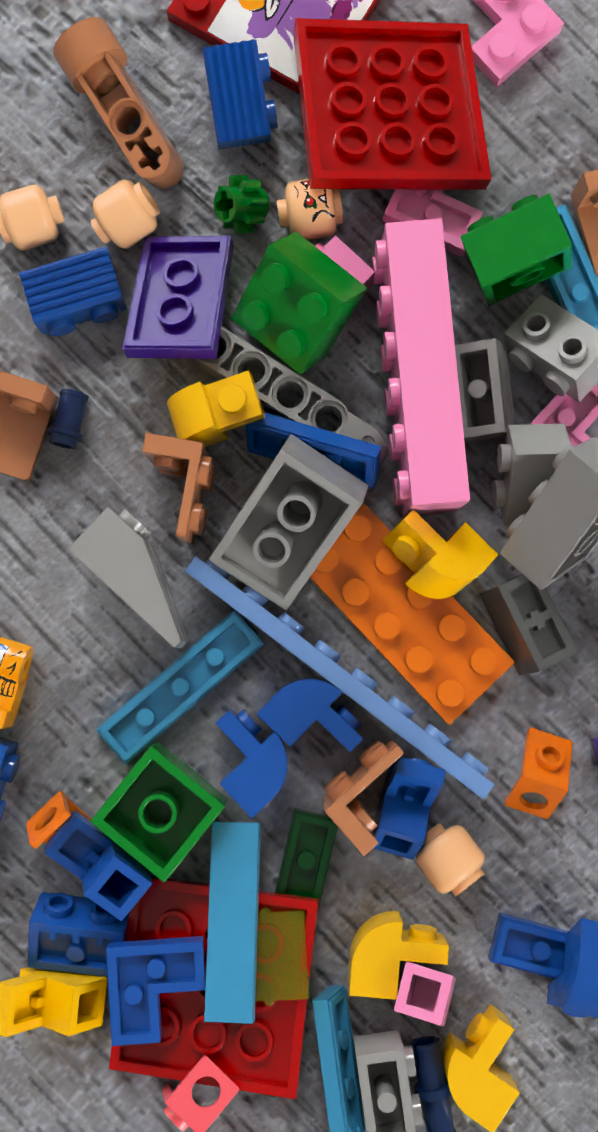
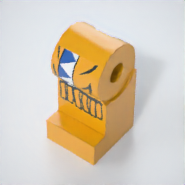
(14, 669)

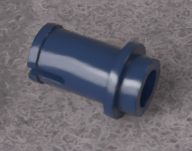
(68, 419)

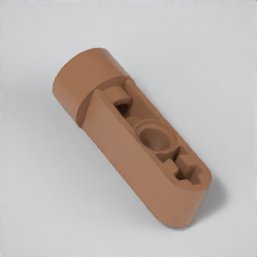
(96, 66)

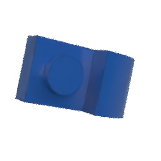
(304, 702)
(263, 769)
(406, 806)
(106, 870)
(577, 985)

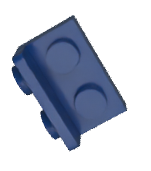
(72, 934)

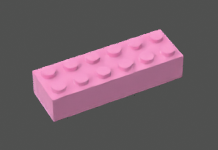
(422, 368)

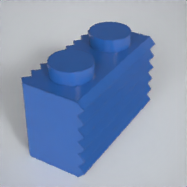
(237, 94)
(73, 292)

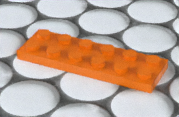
(423, 638)

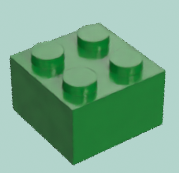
(518, 248)
(298, 302)
(159, 811)

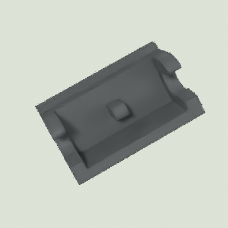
(528, 624)

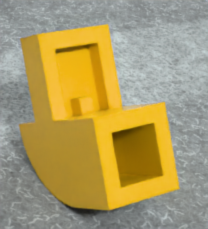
(210, 410)
(439, 564)
(380, 948)
(53, 1000)
(474, 1081)

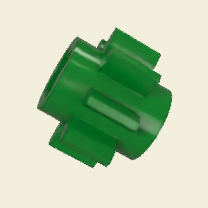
(241, 204)

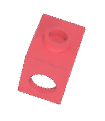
(184, 1110)

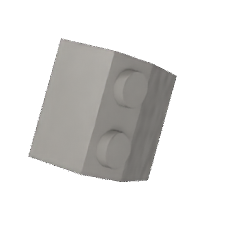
(289, 522)
(129, 565)

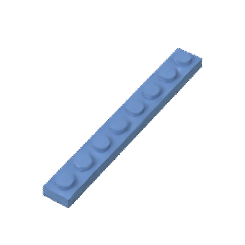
(355, 685)

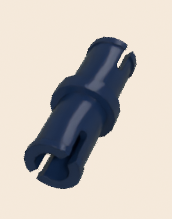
(432, 1084)

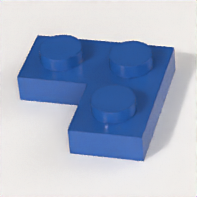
(138, 976)

